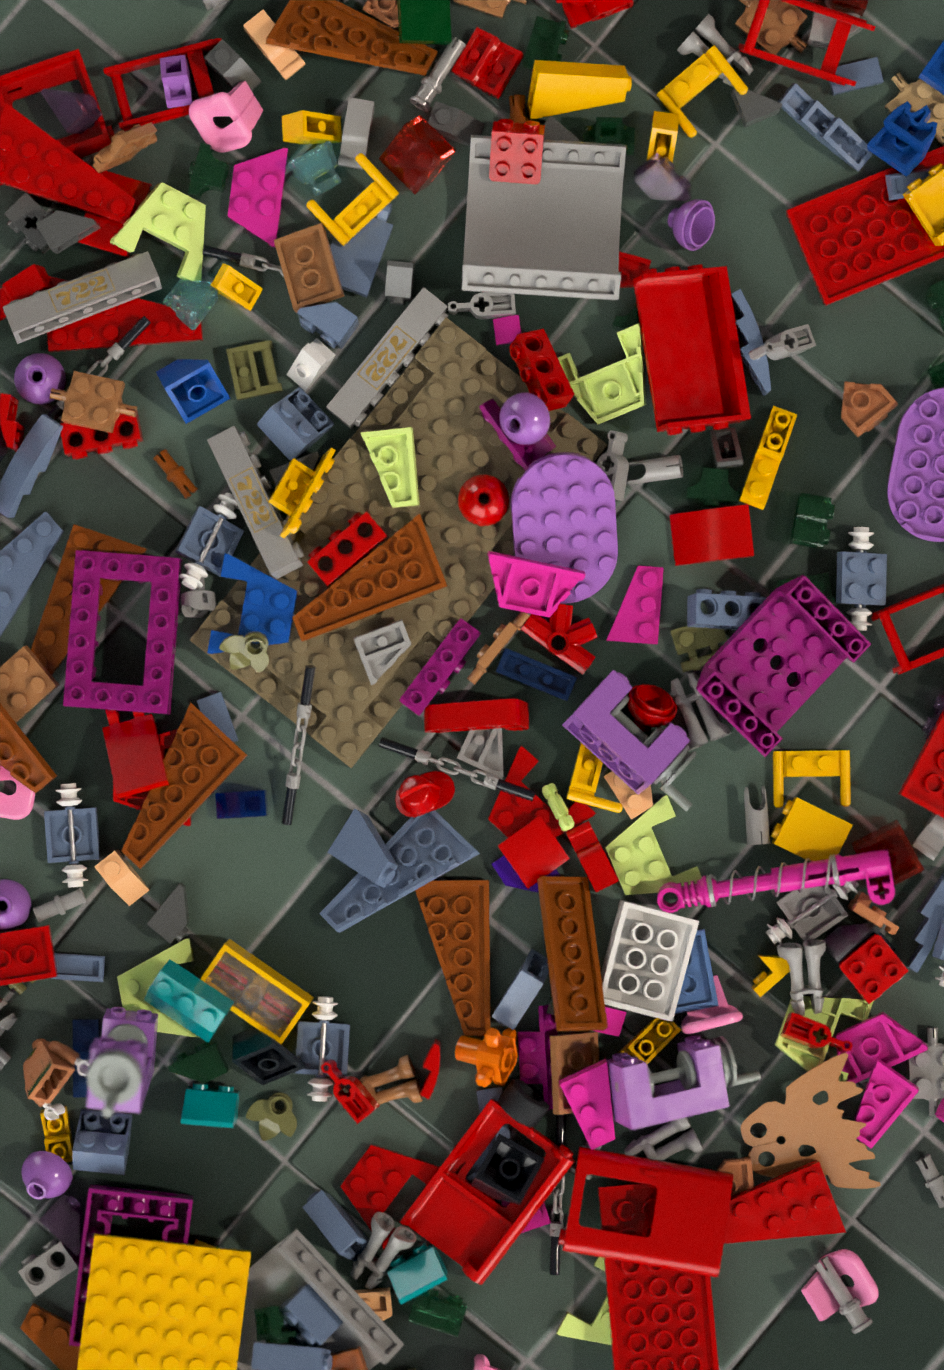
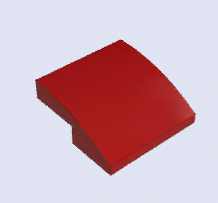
(487, 63)
(12, 430)
(533, 852)
(431, 1063)

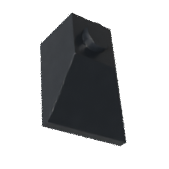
(848, 938)
(263, 1056)
(507, 1171)

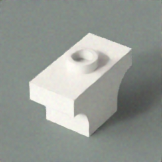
(310, 364)

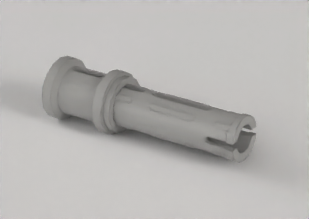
(432, 84)
(848, 1305)

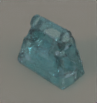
(314, 165)
(194, 303)

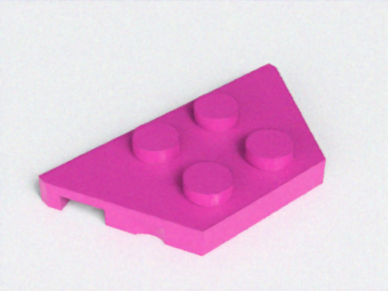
(258, 194)
(531, 584)
(874, 1039)

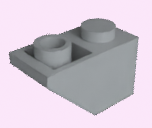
(822, 29)

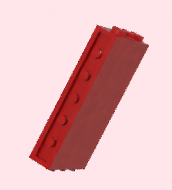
(691, 348)

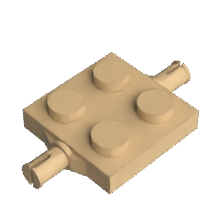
(919, 95)

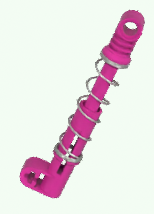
(786, 878)

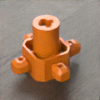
(493, 1055)

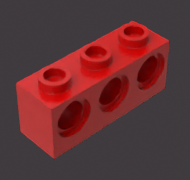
(541, 369)
(90, 443)
(343, 562)

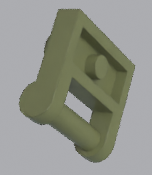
(245, 371)

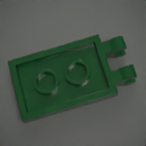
(424, 21)

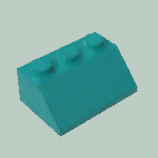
(188, 1000)

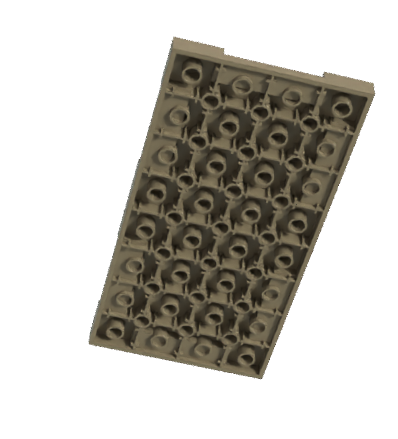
(452, 443)

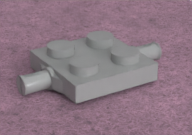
(927, 1071)

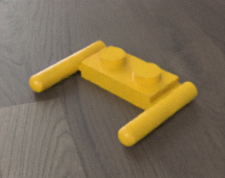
(694, 80)
(361, 209)
(811, 765)
(585, 781)

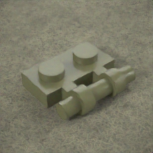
(690, 639)

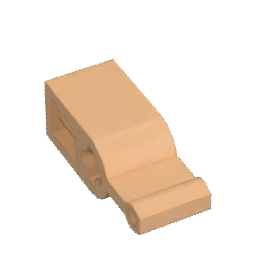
(284, 59)

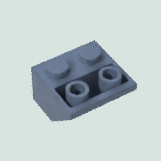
(330, 321)
(295, 423)
(102, 1142)
(309, 1317)

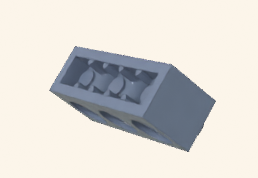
(716, 616)

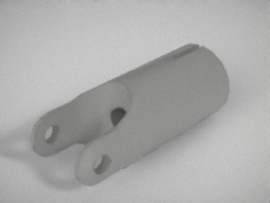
(659, 469)
(757, 820)

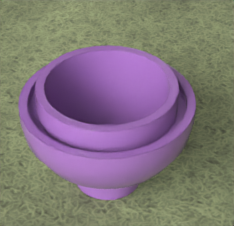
(692, 223)
(52, 377)
(532, 417)
(17, 902)
(45, 1175)

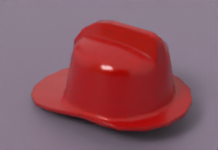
(424, 793)

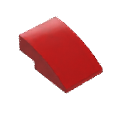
(101, 238)
(711, 535)

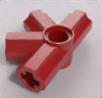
(573, 636)

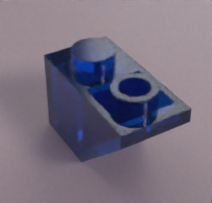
(241, 804)

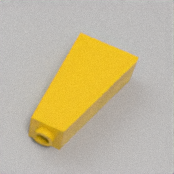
(574, 86)

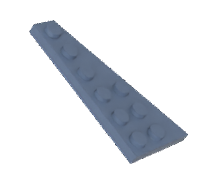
(22, 562)
(423, 852)

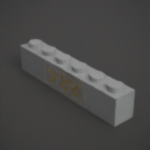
(82, 297)
(387, 358)
(252, 498)

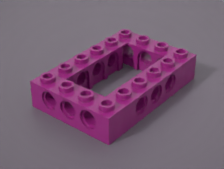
(156, 692)
(126, 1202)

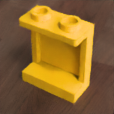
(927, 202)
(810, 831)

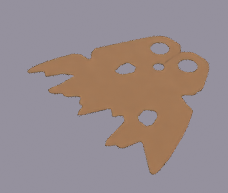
(813, 1125)

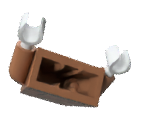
(47, 1072)

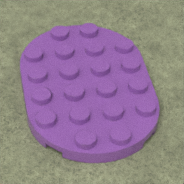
(917, 468)
(567, 519)

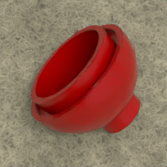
(479, 513)
(650, 706)

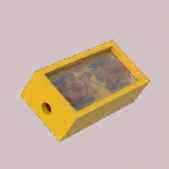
(258, 991)

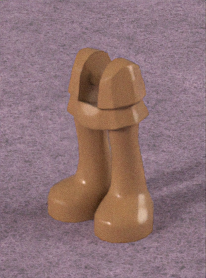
(404, 1070)

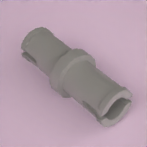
(59, 905)
(933, 1178)

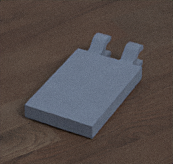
(361, 256)

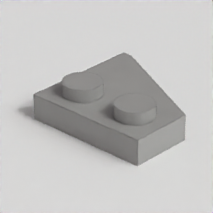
(382, 648)
(484, 750)

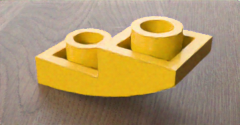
(58, 1135)

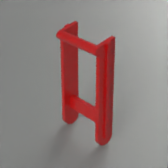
(834, 48)
(200, 74)
(884, 616)

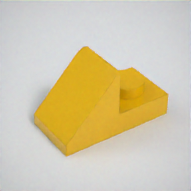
(236, 287)
(778, 969)

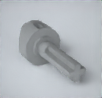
(199, 599)

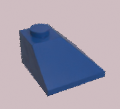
(192, 387)

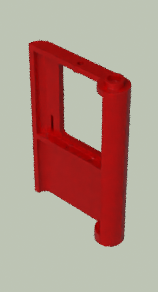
(52, 74)
(686, 1218)
(466, 1220)

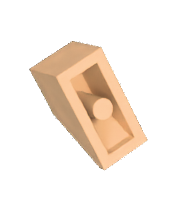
(122, 877)

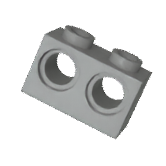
(52, 1270)

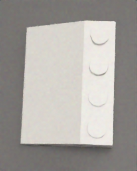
(647, 960)

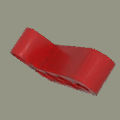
(477, 715)

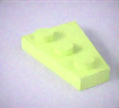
(396, 463)

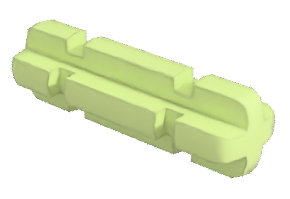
(558, 807)

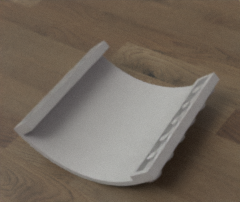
(547, 234)
(298, 1263)

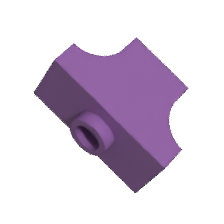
(176, 81)

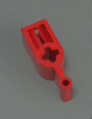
(593, 11)
(24, 285)
(592, 856)
(801, 1031)
(358, 1100)

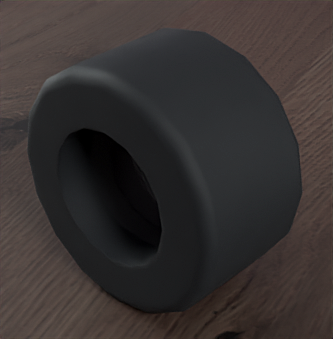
(523, 1103)

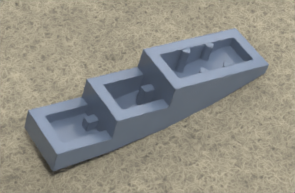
(825, 127)
(751, 337)
(27, 462)
(929, 928)

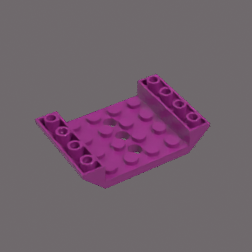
(810, 640)

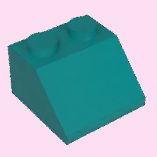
(210, 1106)
(417, 1272)

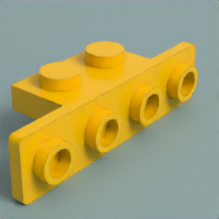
(296, 488)

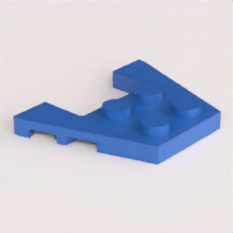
(266, 605)

